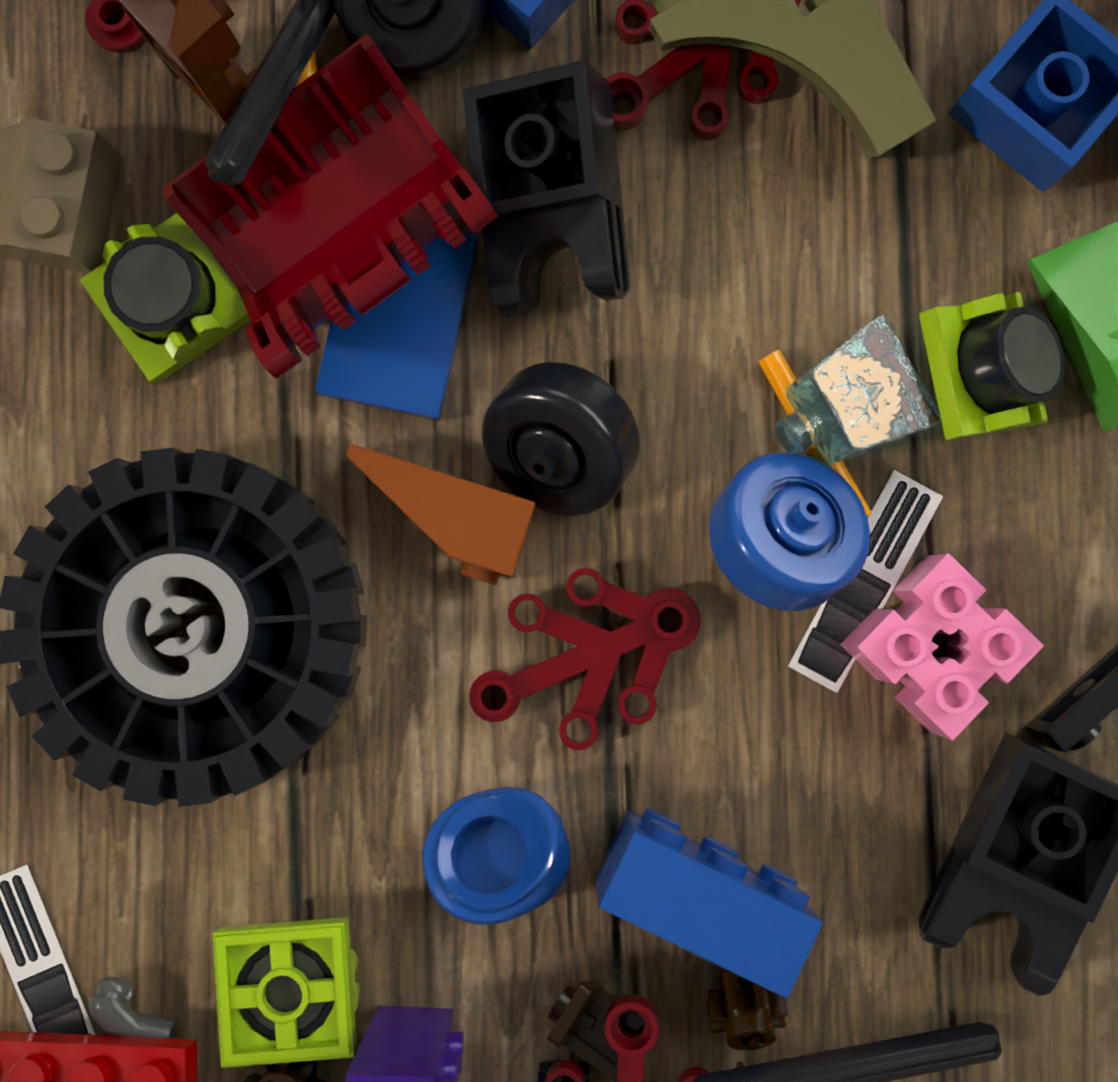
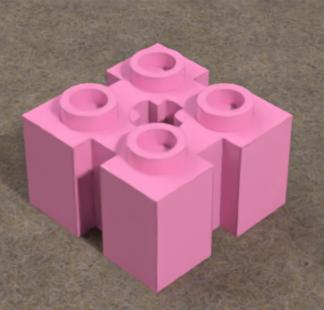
(980, 645)

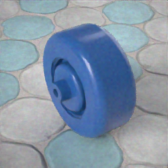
(789, 531)

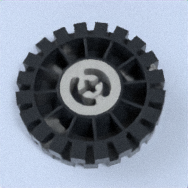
(129, 546)

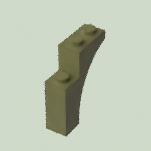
(835, 47)

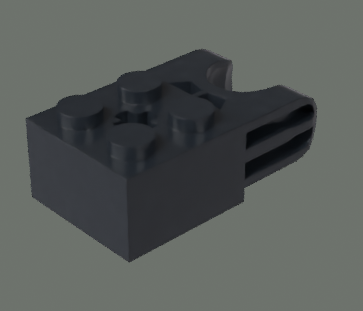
(549, 198)
(1010, 866)

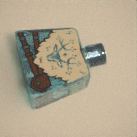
(857, 399)

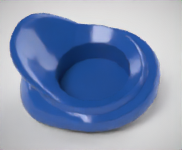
(496, 855)

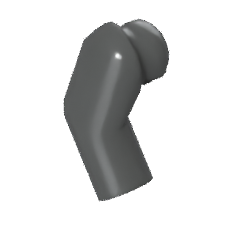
(118, 1019)

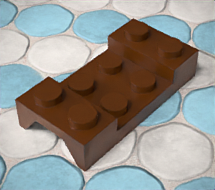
(194, 47)

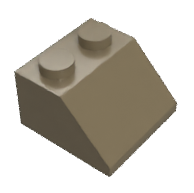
(55, 194)

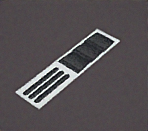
(894, 533)
(37, 959)

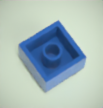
(1045, 93)

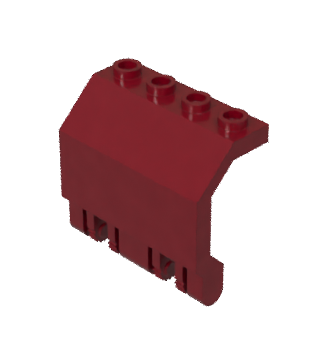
(331, 205)

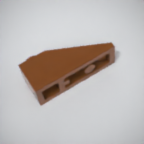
(460, 516)

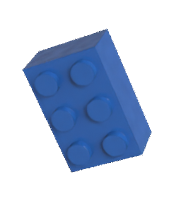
(708, 900)

